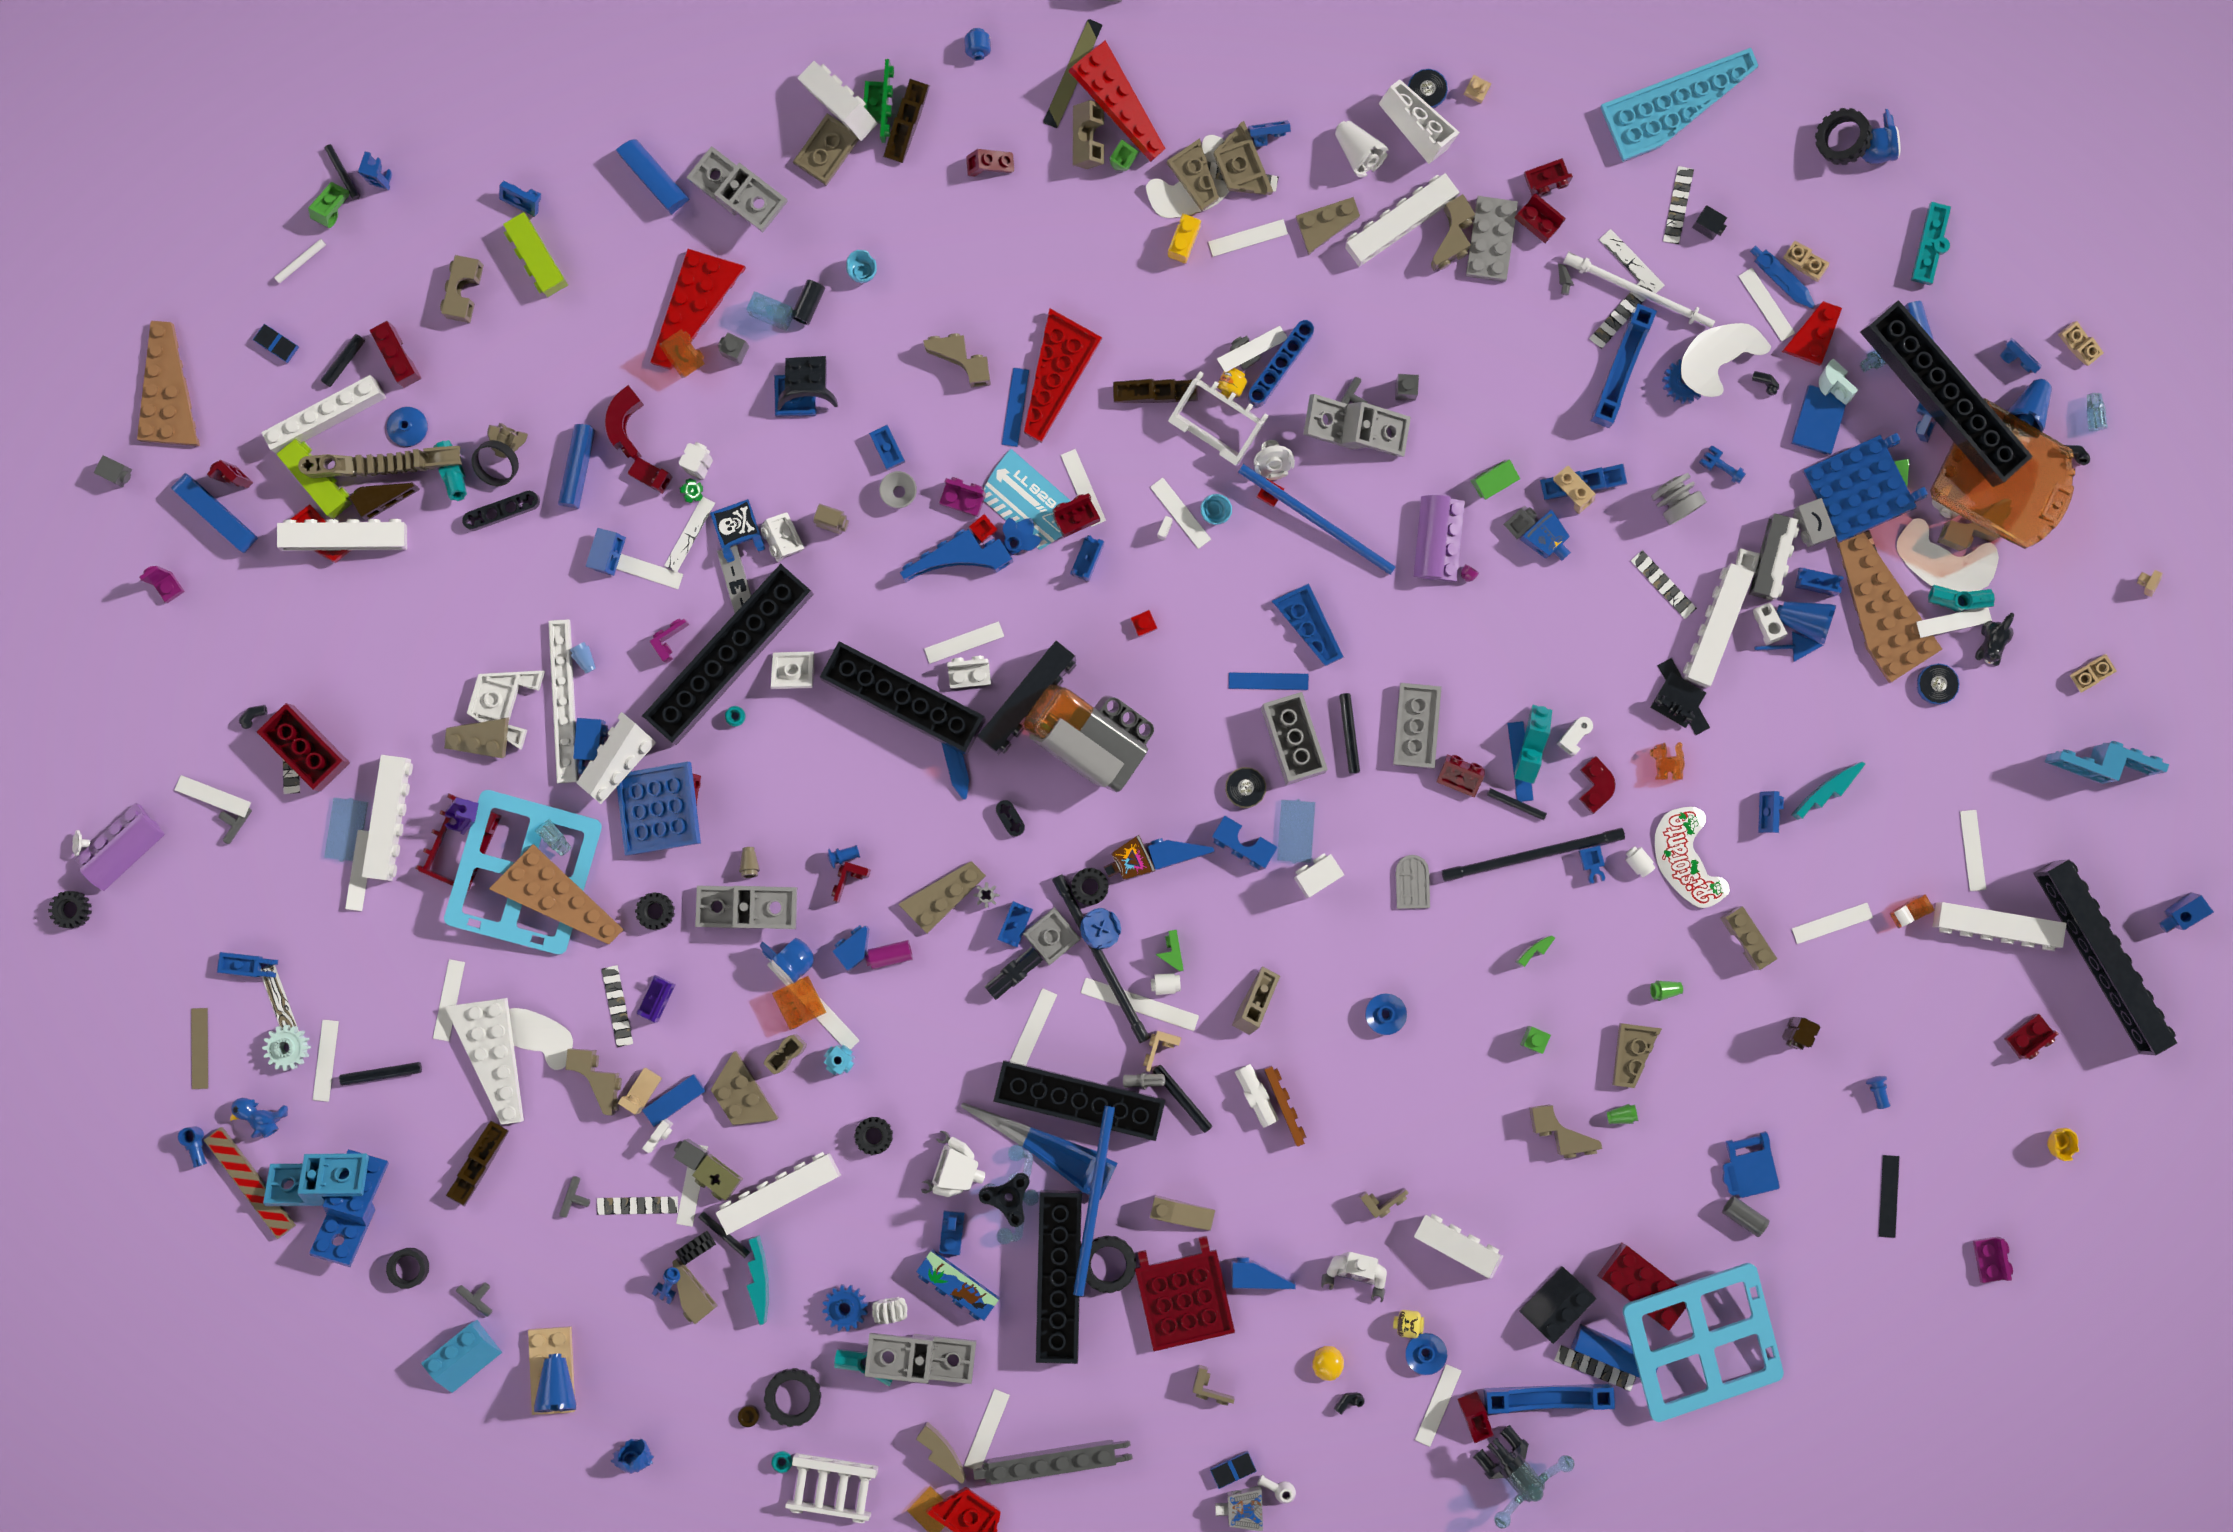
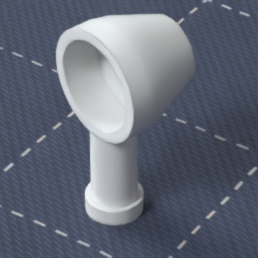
(1279, 1489)

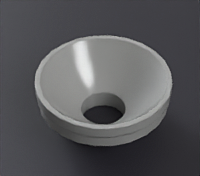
(894, 480)

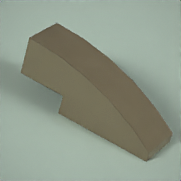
(942, 1452)

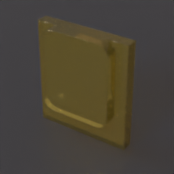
(919, 1507)

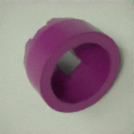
(1469, 573)

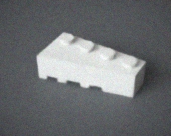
(838, 99)
(1418, 121)
(615, 758)
(1458, 1246)

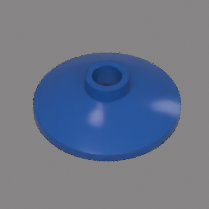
(416, 428)
(1396, 1018)
(1429, 1363)

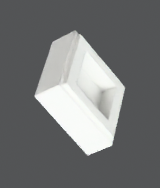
(1165, 527)
(1747, 559)

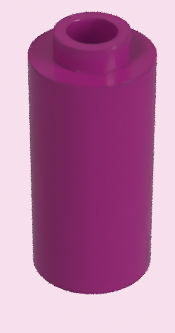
(889, 954)

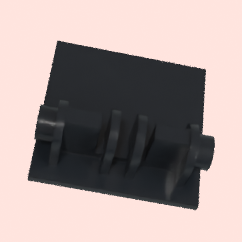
(1678, 700)

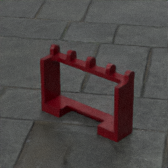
(492, 824)

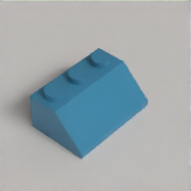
(462, 1357)

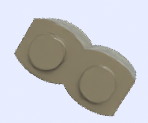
(831, 519)
(789, 1049)

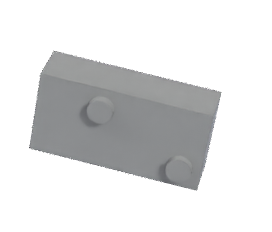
(1294, 738)

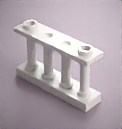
(844, 1470)

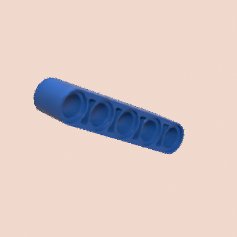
(1282, 354)
(214, 512)

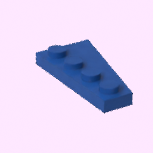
(1307, 618)

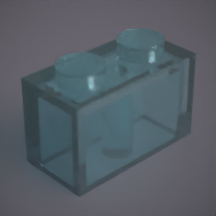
(770, 311)

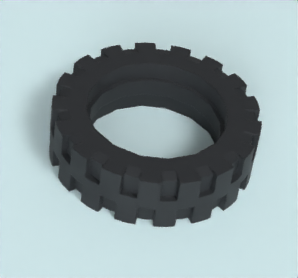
(1854, 151)
(1125, 1279)
(770, 1397)

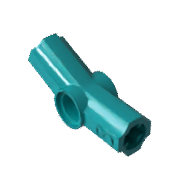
(452, 477)
(1972, 600)
(853, 1361)

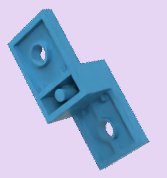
(2107, 762)
(316, 1179)

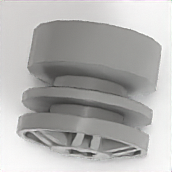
(1678, 498)

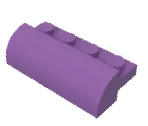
(1439, 538)
(119, 847)

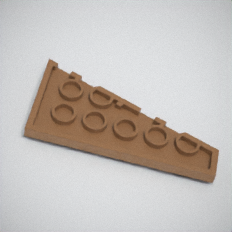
(165, 395)
(548, 890)

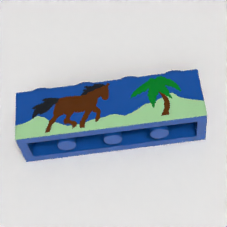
(958, 1285)

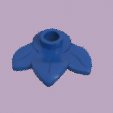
(1022, 533)

